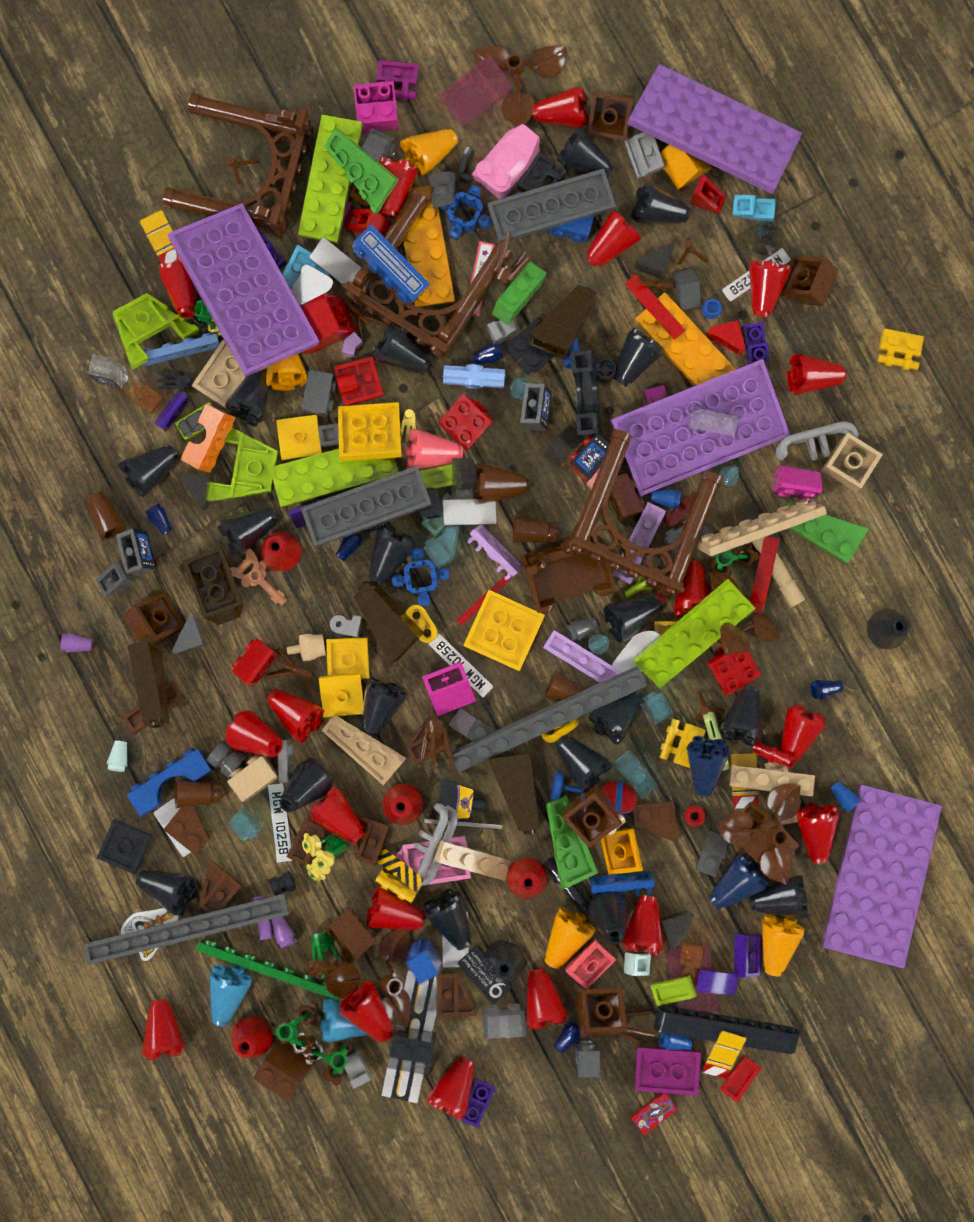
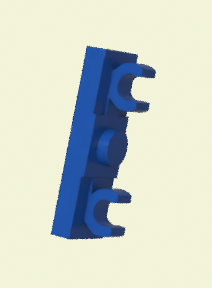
(622, 882)

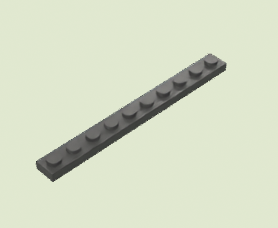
(548, 718)
(186, 929)

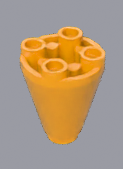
(428, 149)
(567, 937)
(779, 942)

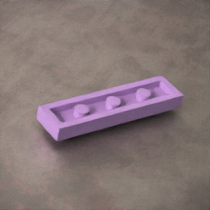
(643, 534)
(580, 658)

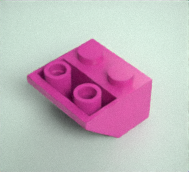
(376, 106)
(797, 483)
(449, 688)

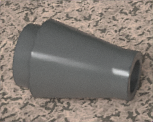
(579, 629)

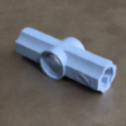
(473, 376)

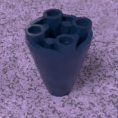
(706, 763)
(738, 883)

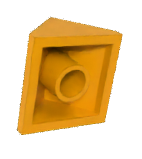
(682, 167)
(621, 852)

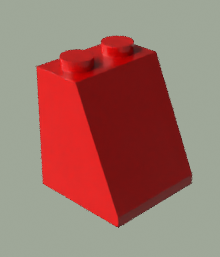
(328, 320)

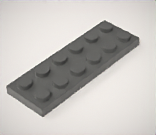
(551, 205)
(366, 506)

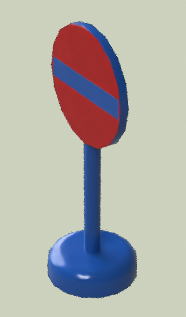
(619, 793)

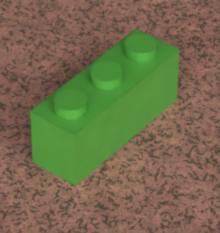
(519, 293)

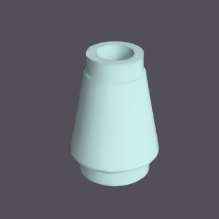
(118, 757)

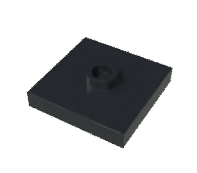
(124, 846)

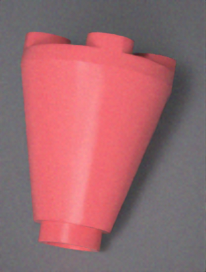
(430, 450)

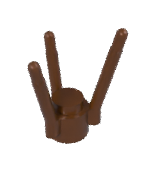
(507, 274)
(434, 730)
(637, 1031)

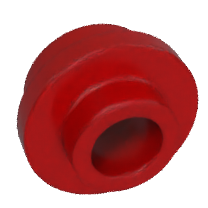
(701, 816)

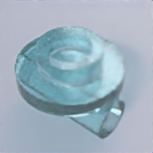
(517, 388)
(730, 475)
(598, 644)

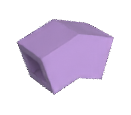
(351, 345)

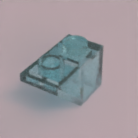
(443, 549)
(656, 706)
(635, 774)
(245, 825)

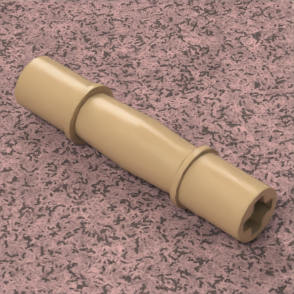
(782, 577)

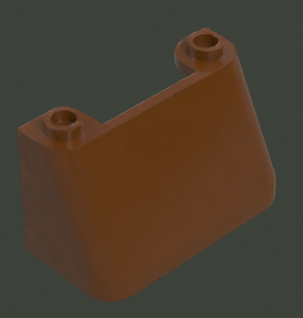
(558, 576)

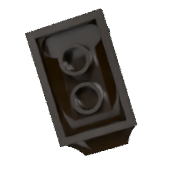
(214, 586)

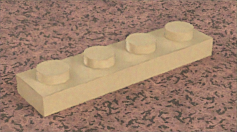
(769, 779)
(472, 860)

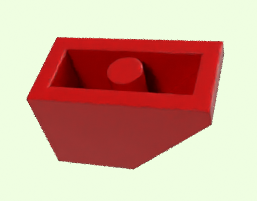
(360, 219)

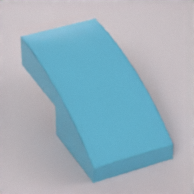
(752, 208)

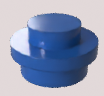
(711, 308)

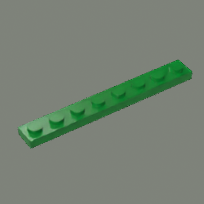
(267, 968)

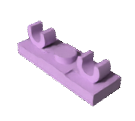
(495, 551)

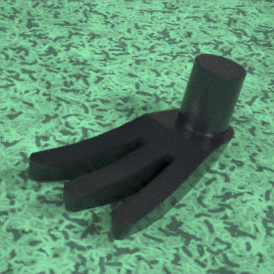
(463, 166)
(181, 381)

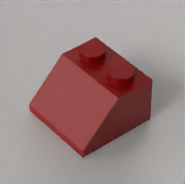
(254, 662)

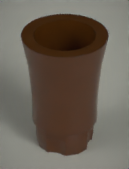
(105, 516)
(534, 530)
(561, 687)
(196, 793)

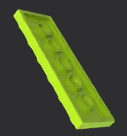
(327, 184)
(325, 475)
(693, 633)

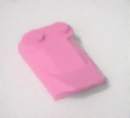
(507, 161)
(413, 858)

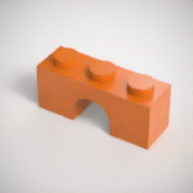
(217, 427)

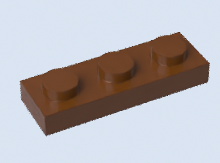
(133, 718)

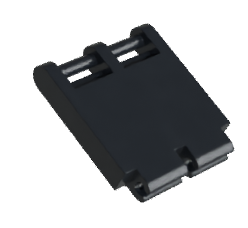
(532, 357)

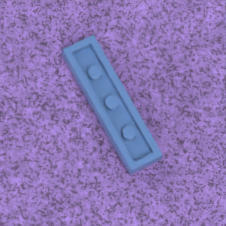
(187, 347)

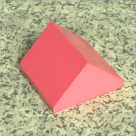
(589, 963)

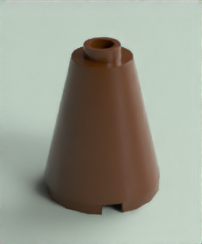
(498, 484)

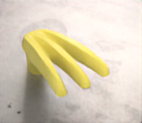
(408, 420)

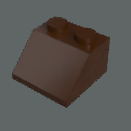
(610, 114)
(810, 280)
(624, 498)
(154, 619)
(591, 816)
(351, 934)
(601, 1012)
(282, 1070)

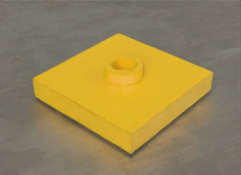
(298, 437)
(348, 656)
(341, 694)

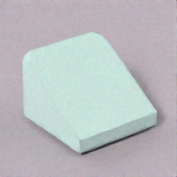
(637, 964)

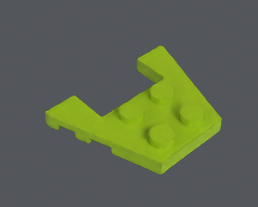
(142, 320)
(251, 469)

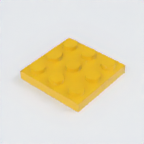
(369, 431)
(504, 630)

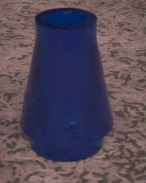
(488, 354)
(158, 517)
(348, 546)
(824, 688)
(569, 1035)

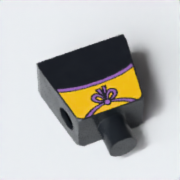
(459, 798)

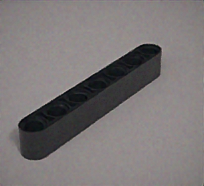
(710, 1025)

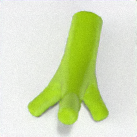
(639, 586)

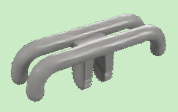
(817, 433)
(434, 839)

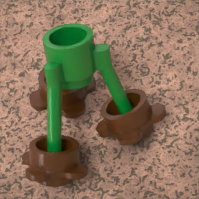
(745, 556)
(322, 967)
(288, 1031)
(336, 1059)

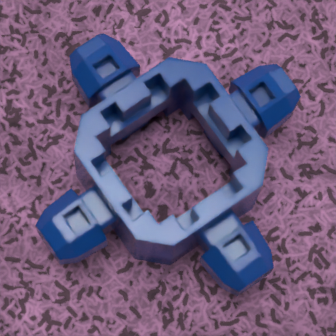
(472, 200)
(418, 556)

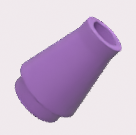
(75, 643)
(284, 934)

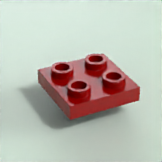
(358, 381)
(466, 421)
(733, 670)

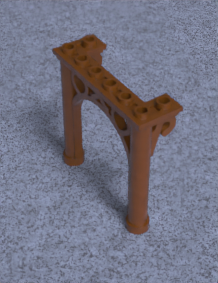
(288, 125)
(464, 308)
(665, 581)

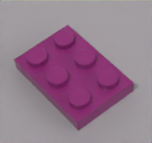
(667, 1070)

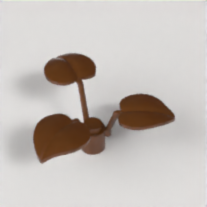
(549, 62)
(732, 638)
(737, 827)
(395, 949)

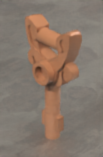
(257, 576)

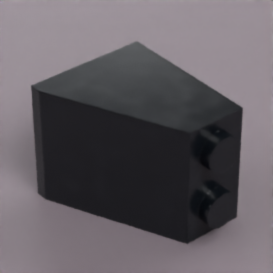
(412, 1050)

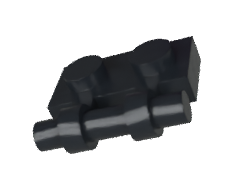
(539, 171)

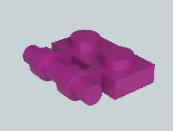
(402, 74)

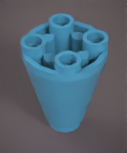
(227, 991)
(335, 1026)

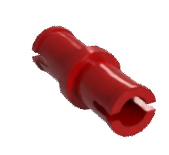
(773, 755)

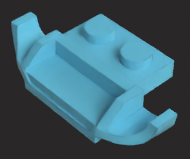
(299, 259)

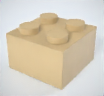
(851, 462)
(254, 778)

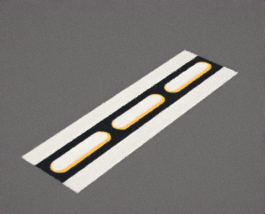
(404, 1084)

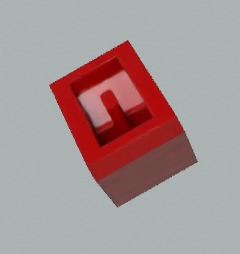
(708, 196)
(728, 336)

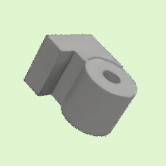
(500, 331)
(346, 627)
(357, 1069)

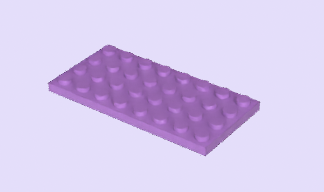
(715, 128)
(243, 289)
(669, 451)
(881, 876)

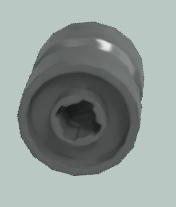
(226, 759)

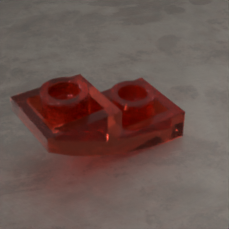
(678, 514)

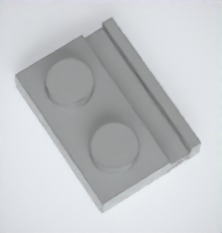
(644, 154)
(285, 769)

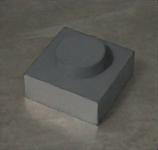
(328, 435)

